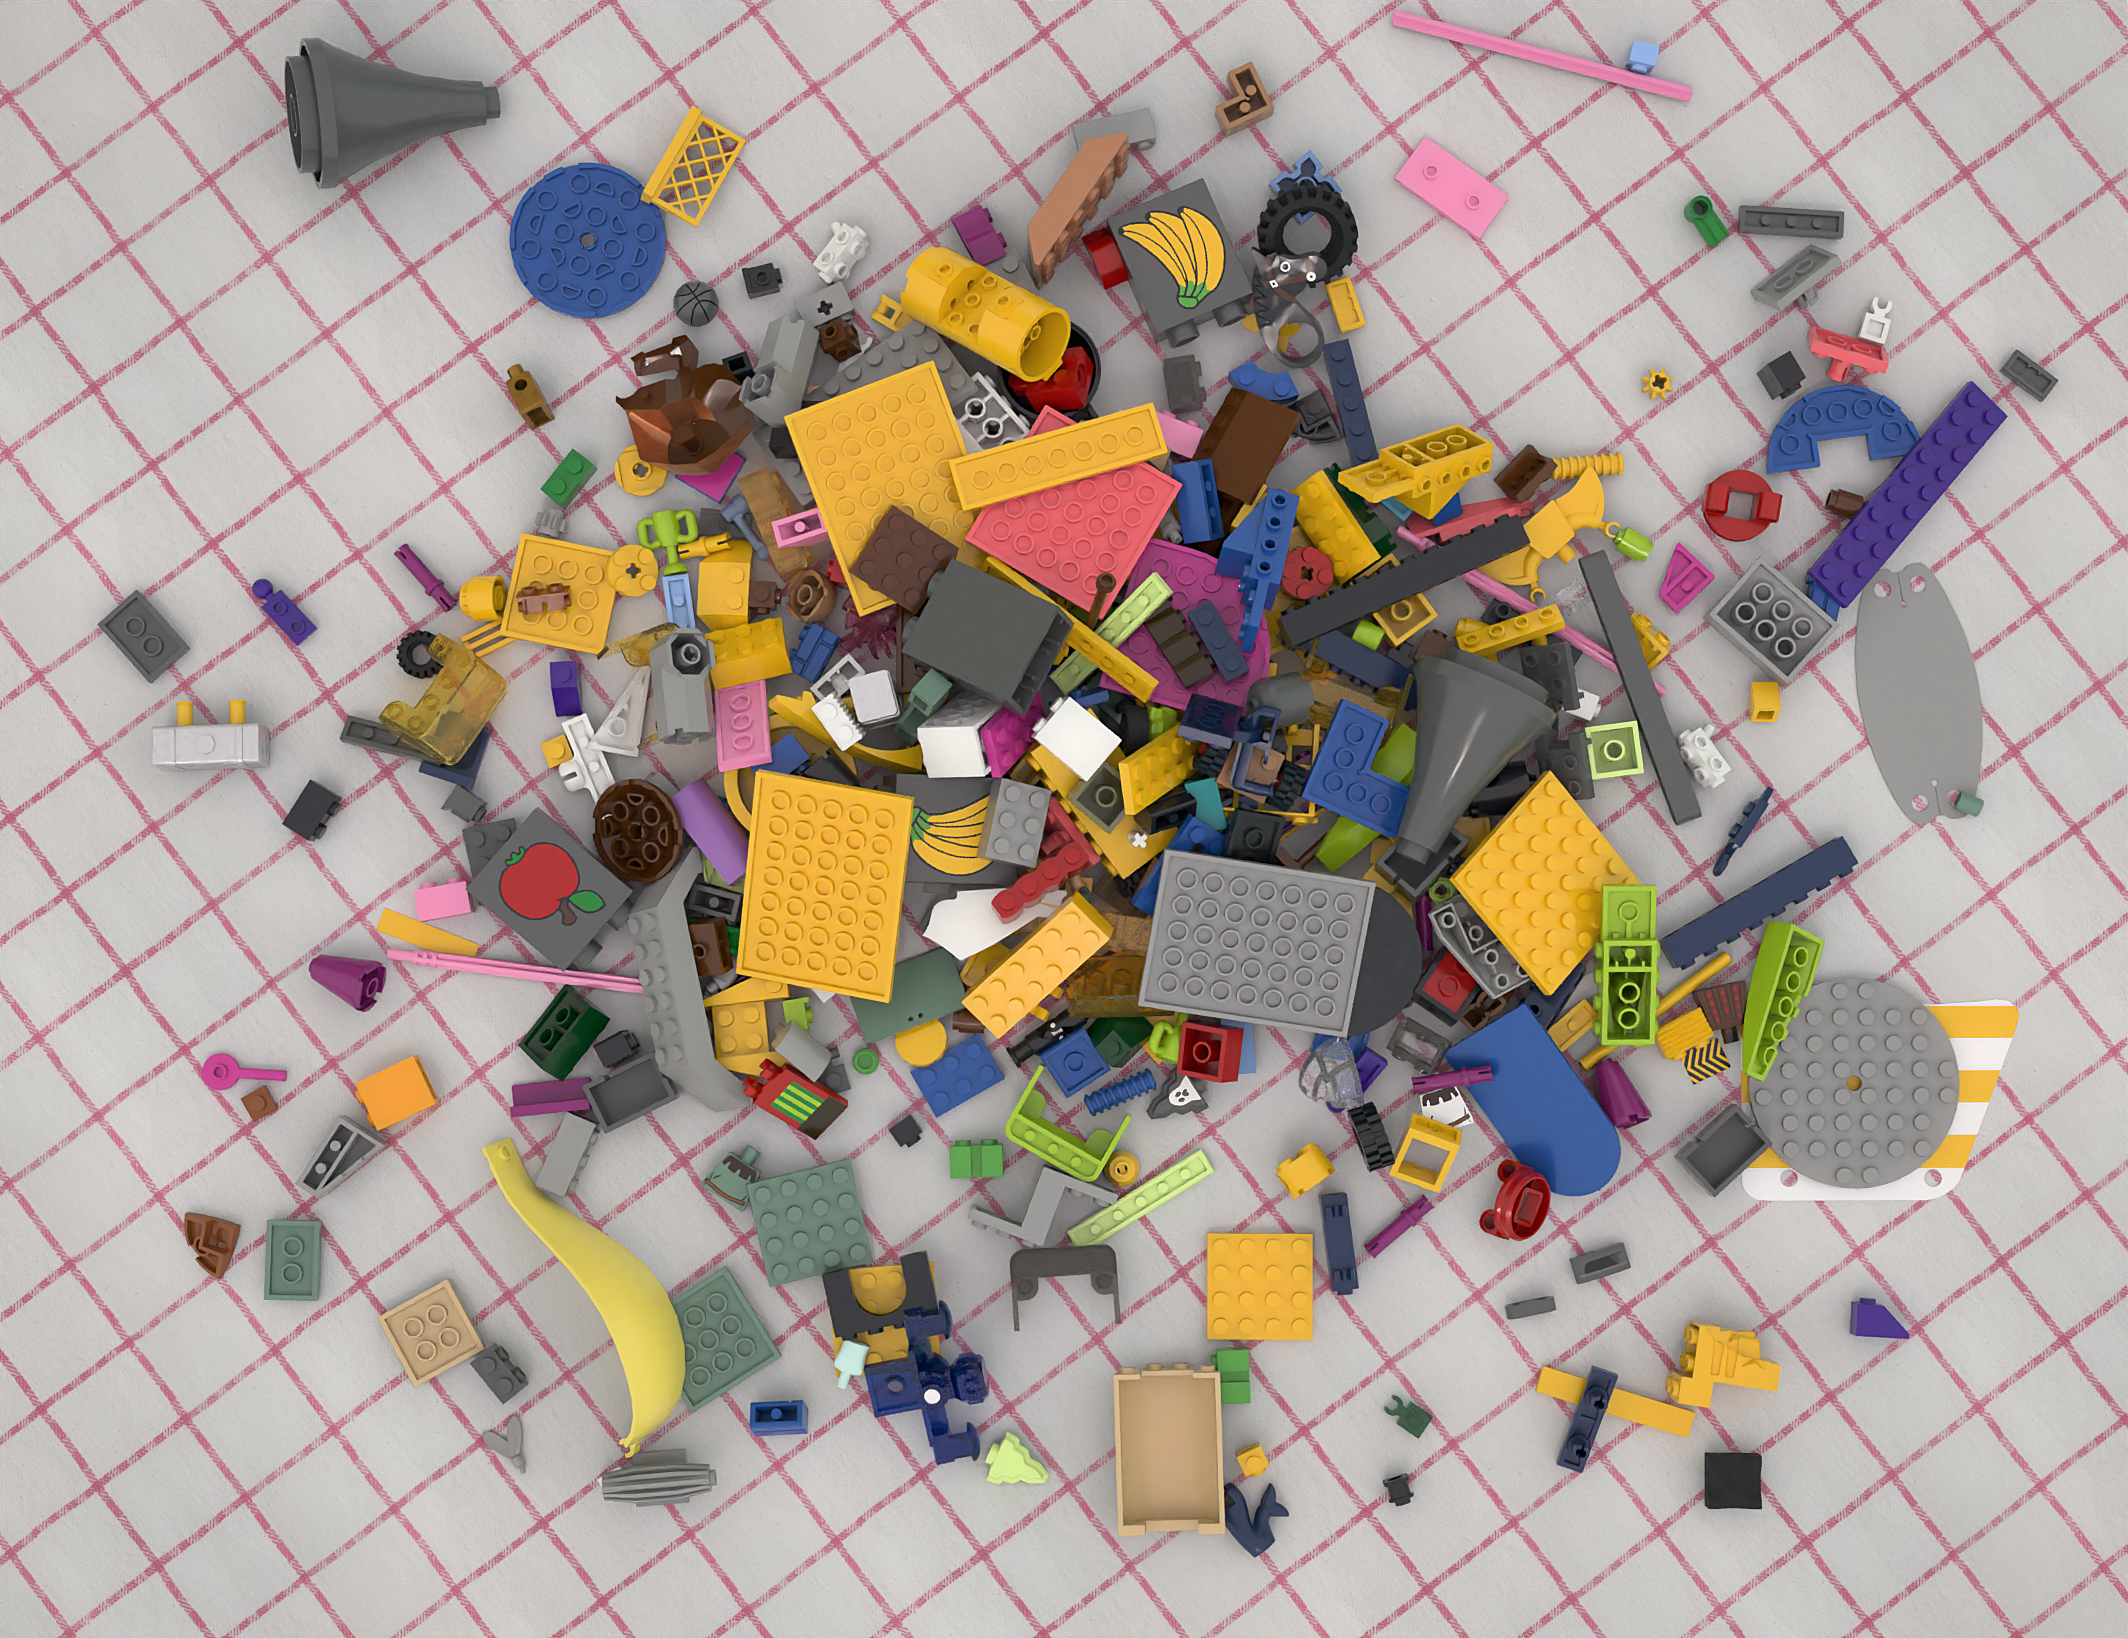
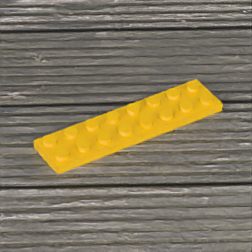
(1058, 457)

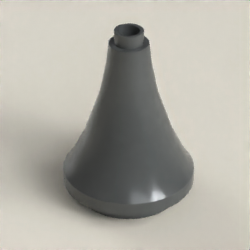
(358, 111)
(1467, 730)

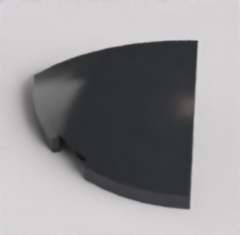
(1316, 420)

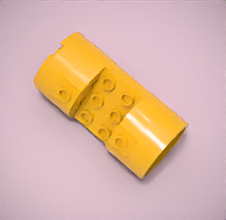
(986, 313)

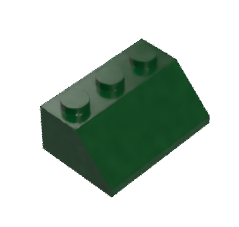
(564, 1032)

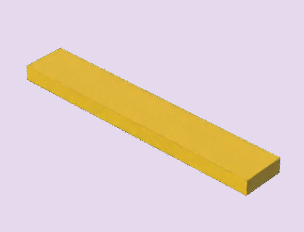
(1621, 1404)

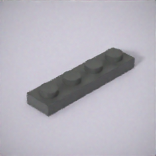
(1791, 222)
(378, 738)

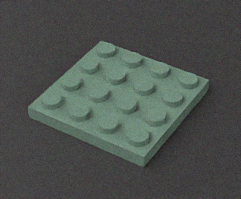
(809, 1222)
(720, 1339)

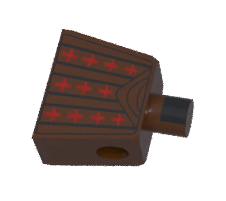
(1723, 1007)

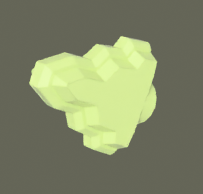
(1013, 1463)

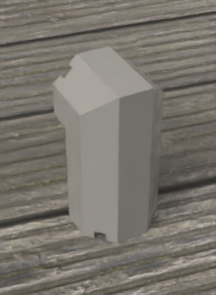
(782, 371)
(682, 686)

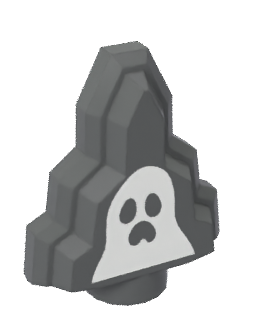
(1178, 1095)

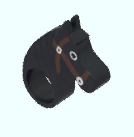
(1274, 287)

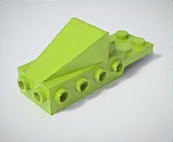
(1626, 967)

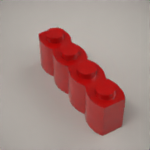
(1047, 878)

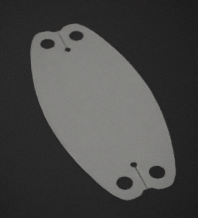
(1918, 693)

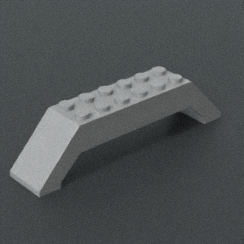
(674, 989)

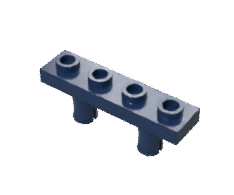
(1587, 1419)

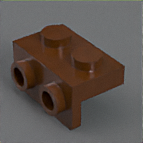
(1525, 474)

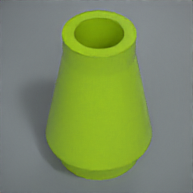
(1449, 892)

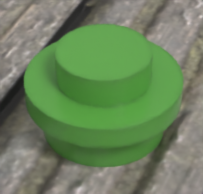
(865, 1061)

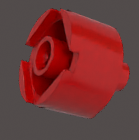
(1319, 574)

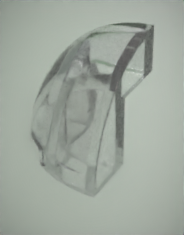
(1332, 1075)

